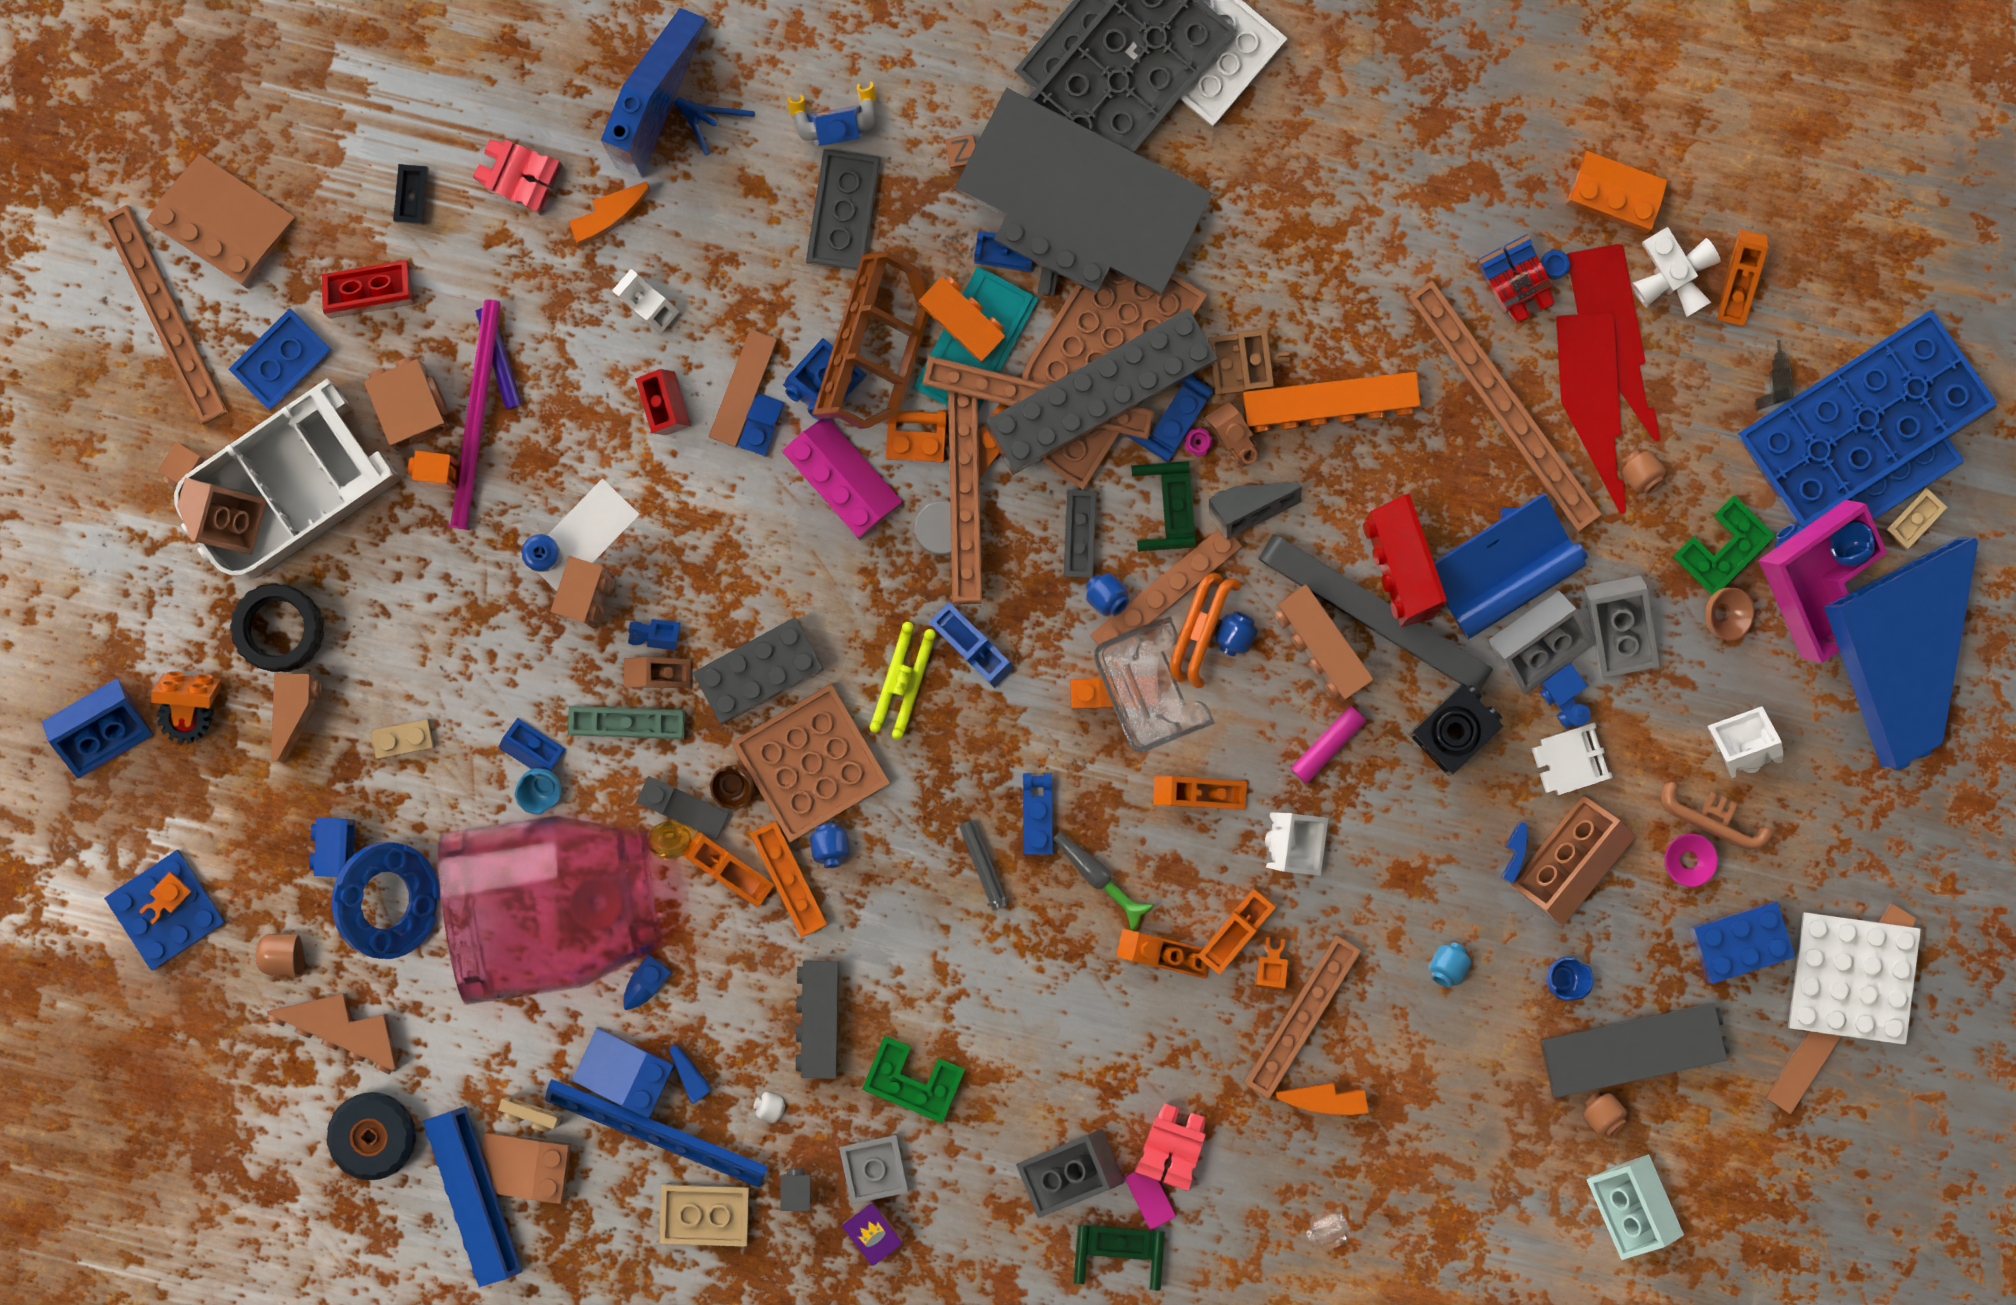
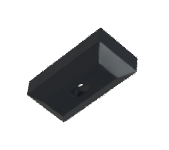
(410, 179)

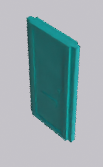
(999, 300)

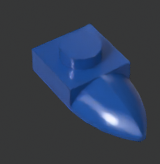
(644, 982)

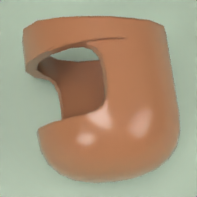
(276, 955)

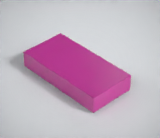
(1150, 1199)

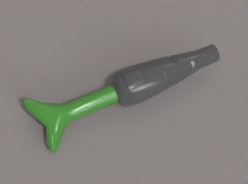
(1100, 878)

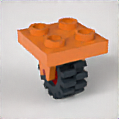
(185, 704)

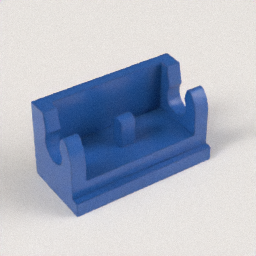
(996, 255)

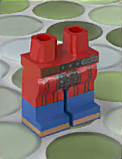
(1523, 285)

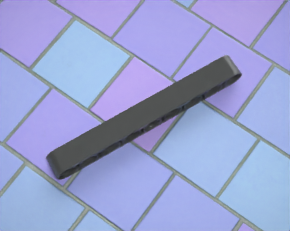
(1374, 613)

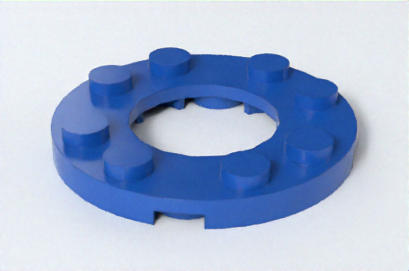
(420, 912)

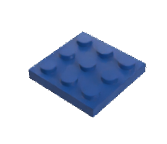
(173, 931)

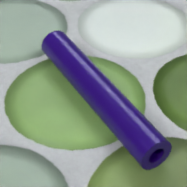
(503, 371)

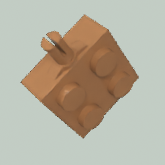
(1244, 362)

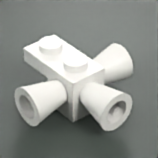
(1675, 271)

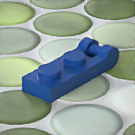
(1037, 815)

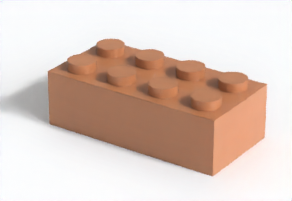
(583, 593)
(1322, 643)

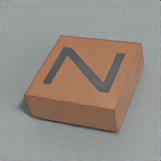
(959, 150)

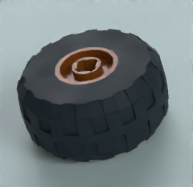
(371, 1136)

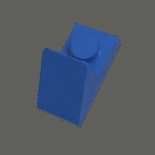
(760, 424)

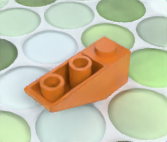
(1161, 953)

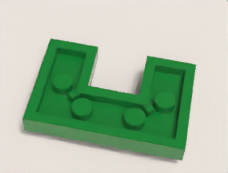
(1717, 570)
(928, 1100)

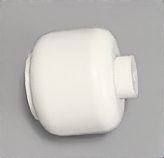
(769, 1107)

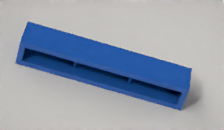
(472, 1197)

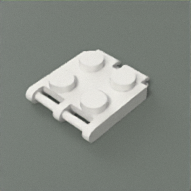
(1570, 760)

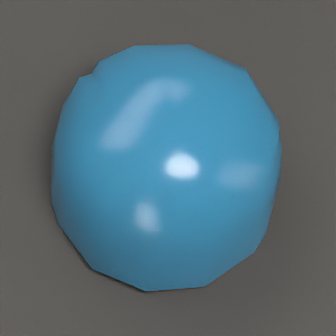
(538, 791)

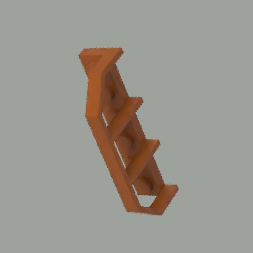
(850, 335)

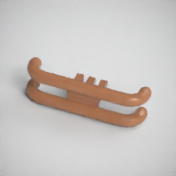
(1713, 818)

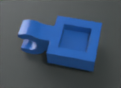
(658, 634)

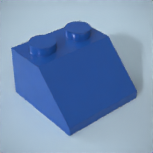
(333, 845)

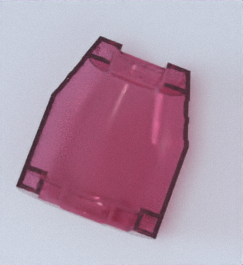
(544, 905)

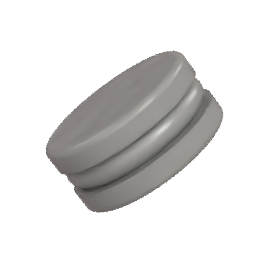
(934, 528)

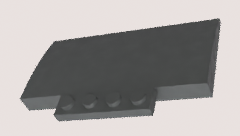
(1091, 80)
(1079, 198)

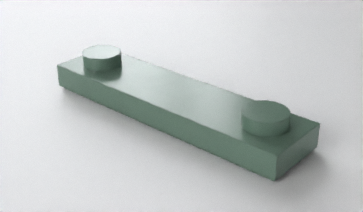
(626, 722)

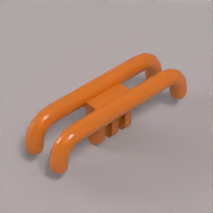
(1200, 627)

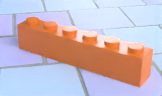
(1331, 400)

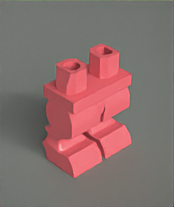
(509, 170)
(1175, 1140)

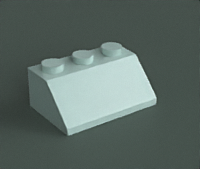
(1635, 1207)

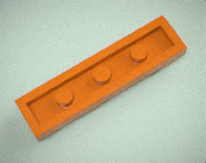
(788, 879)

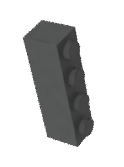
(819, 1019)

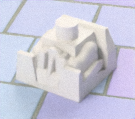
(1747, 741)
(1297, 843)

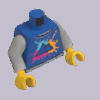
(835, 124)

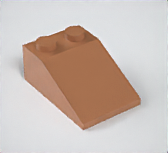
(293, 705)
(527, 1167)

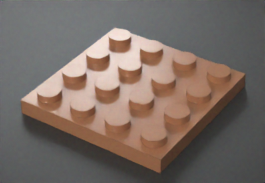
(810, 762)

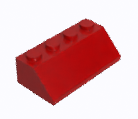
(1404, 561)

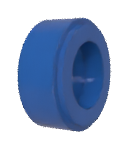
(1555, 264)

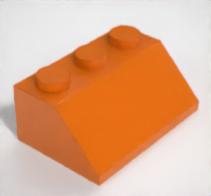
(1617, 192)

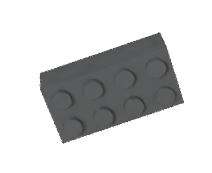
(758, 671)

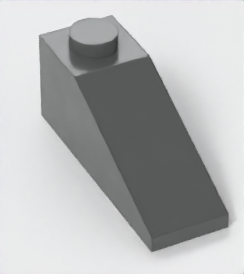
(1250, 505)

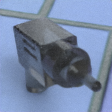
(1780, 381)

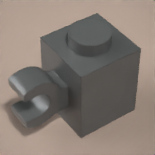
(795, 1190)

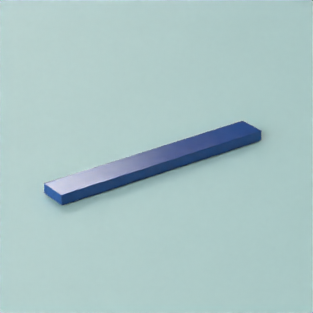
(655, 1133)

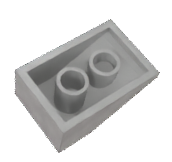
(1622, 626)

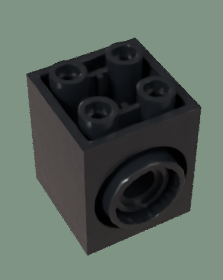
(1474, 723)

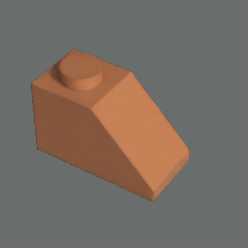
(657, 672)

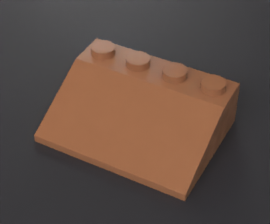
(221, 220)

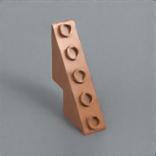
(333, 1022)

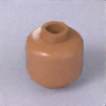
(1644, 472)
(1605, 1114)

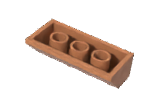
(1573, 860)

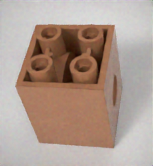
(407, 403)

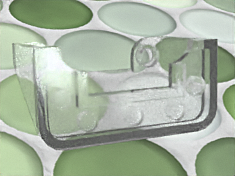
(1143, 688)

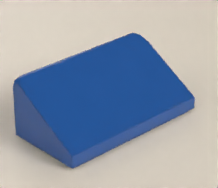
(531, 746)

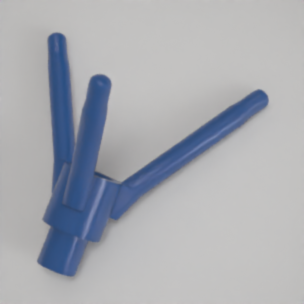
(696, 113)

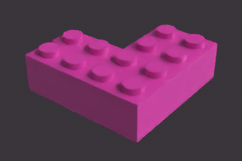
(1809, 578)

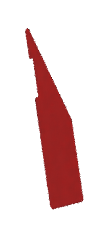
(1604, 286)
(1591, 390)

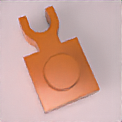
(168, 895)
(1271, 969)

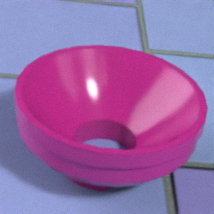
(1705, 865)

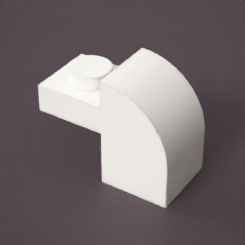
(645, 301)

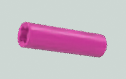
(1328, 744)

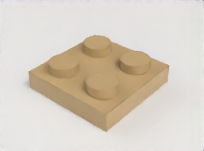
(518, 1110)

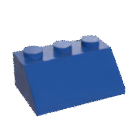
(96, 728)

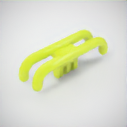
(903, 680)

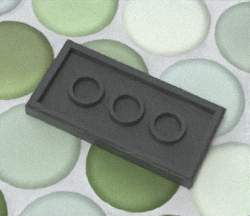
(843, 209)

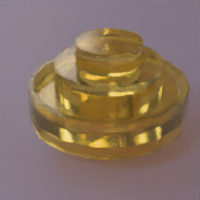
(669, 840)

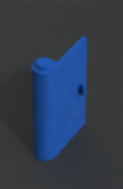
(1507, 566)

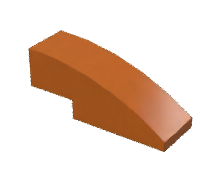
(609, 213)
(728, 869)
(1237, 930)
(1324, 1099)

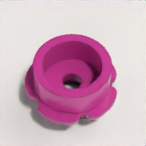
(1199, 434)

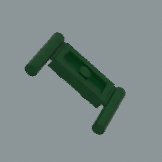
(1176, 505)
(1119, 1244)

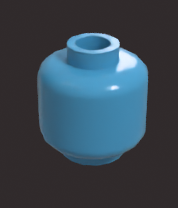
(1450, 965)

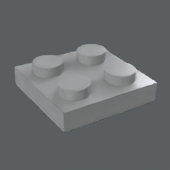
(873, 1169)

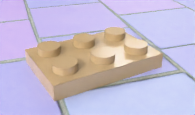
(704, 1215)

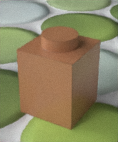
(178, 463)

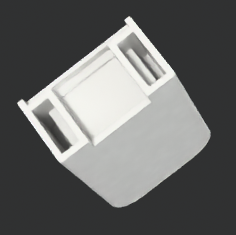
(306, 472)

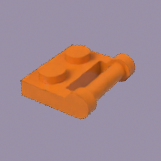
(913, 444)

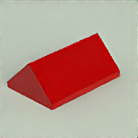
(367, 289)

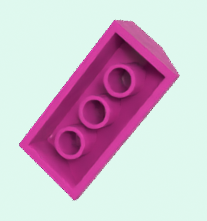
(842, 477)

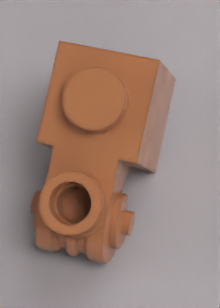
(1233, 434)

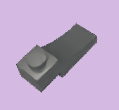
(682, 807)

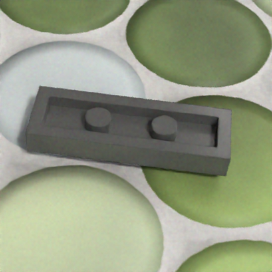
(1079, 533)

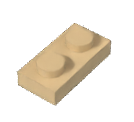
(1916, 518)
(402, 739)

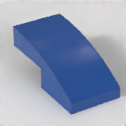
(1517, 844)

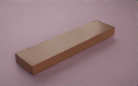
(742, 388)

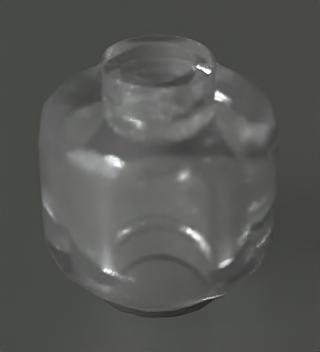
(1328, 1229)

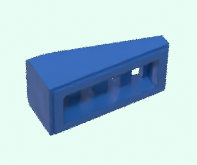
(693, 1081)

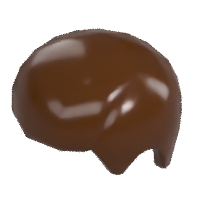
(731, 787)

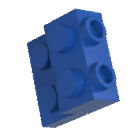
(808, 375)

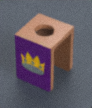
(872, 1233)

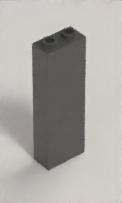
(1634, 1049)

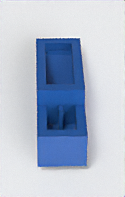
(971, 644)

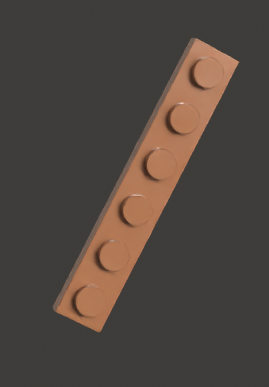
(1169, 586)
(1302, 1016)

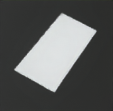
(589, 528)

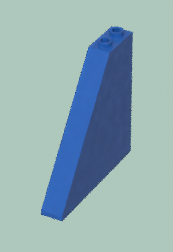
(650, 94)
(1904, 649)

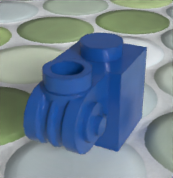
(1561, 690)

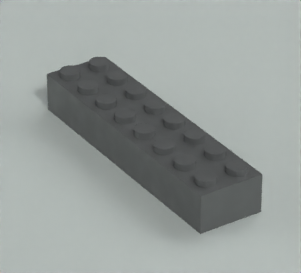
(1100, 391)

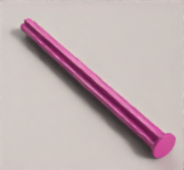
(475, 414)

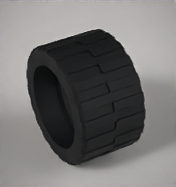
(244, 614)

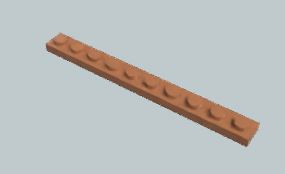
(1504, 406)

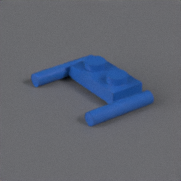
(1176, 419)

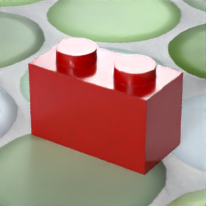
(663, 402)

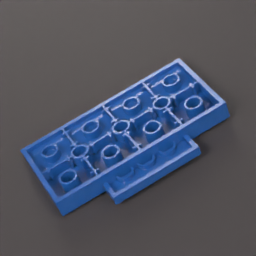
(1871, 426)

